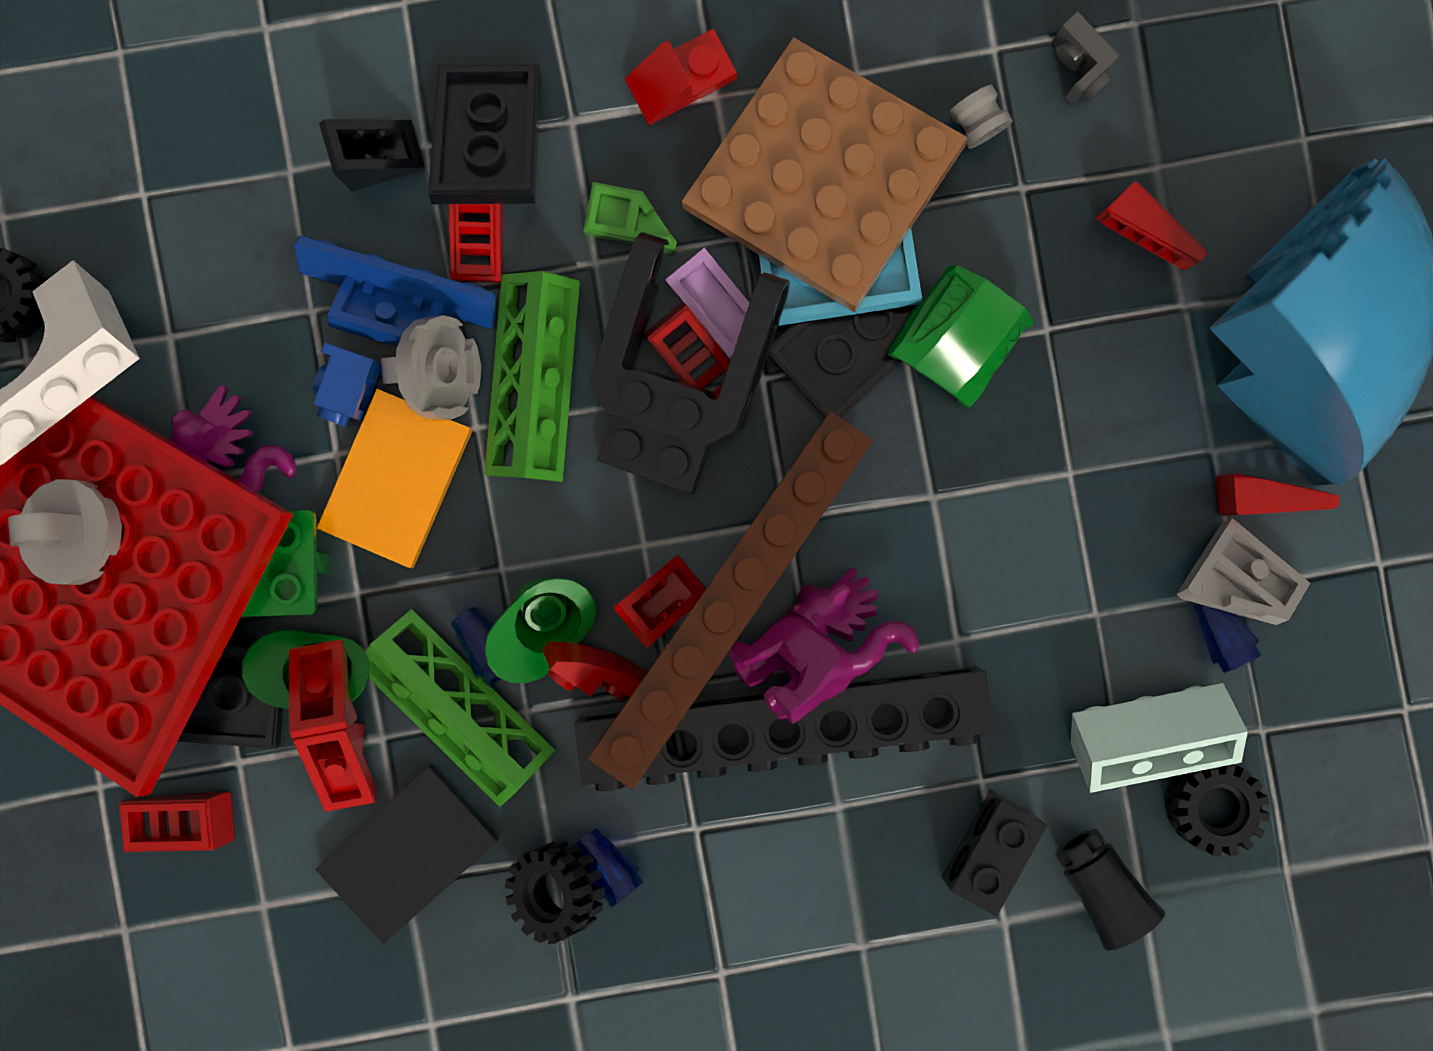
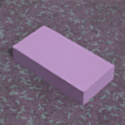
(711, 298)

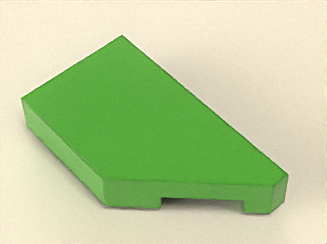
(622, 215)

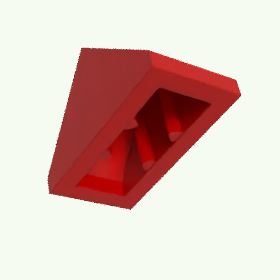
(660, 601)

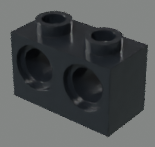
(993, 852)

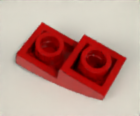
(590, 667)

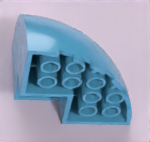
(1337, 326)

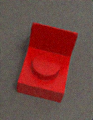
(679, 76)
(319, 689)
(338, 767)

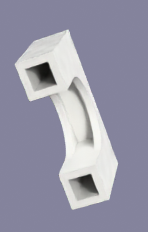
(79, 355)

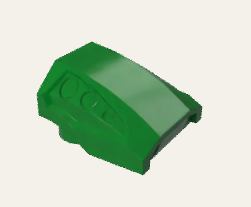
(961, 333)

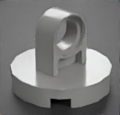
(434, 367)
(66, 532)

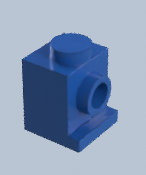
(345, 385)

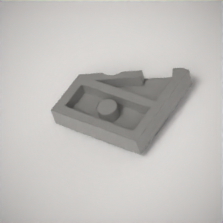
(1244, 577)

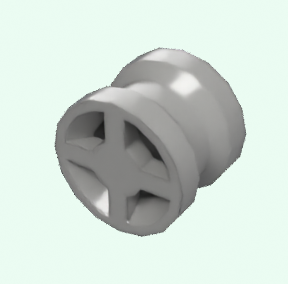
(980, 116)

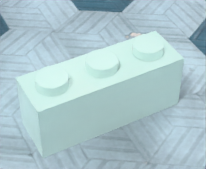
(1157, 737)

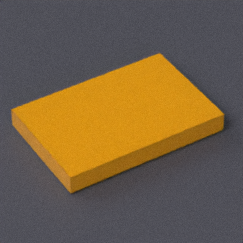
(394, 480)

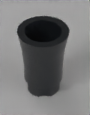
(1108, 890)

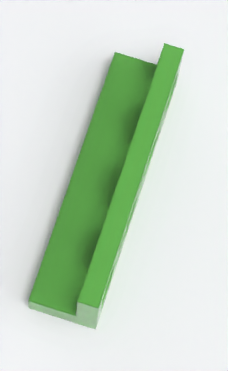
(539, 376)
(446, 721)

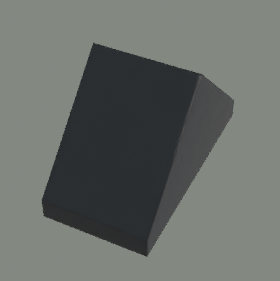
(371, 150)

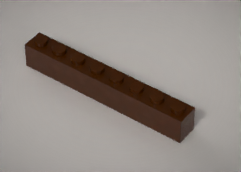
(729, 601)

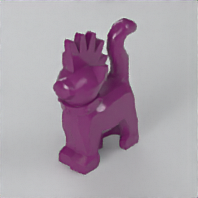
(213, 437)
(808, 656)

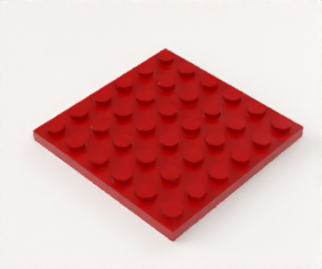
(127, 655)

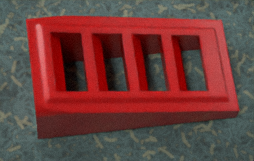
(1149, 225)
(459, 227)
(668, 324)
(1254, 495)
(209, 822)

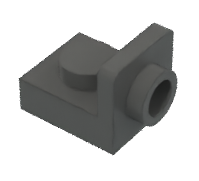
(1084, 50)

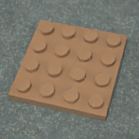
(824, 174)

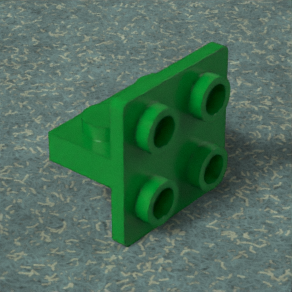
(291, 574)

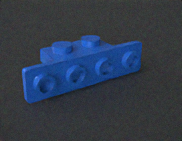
(384, 297)

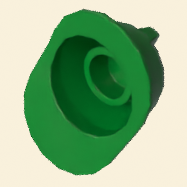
(539, 613)
(267, 665)

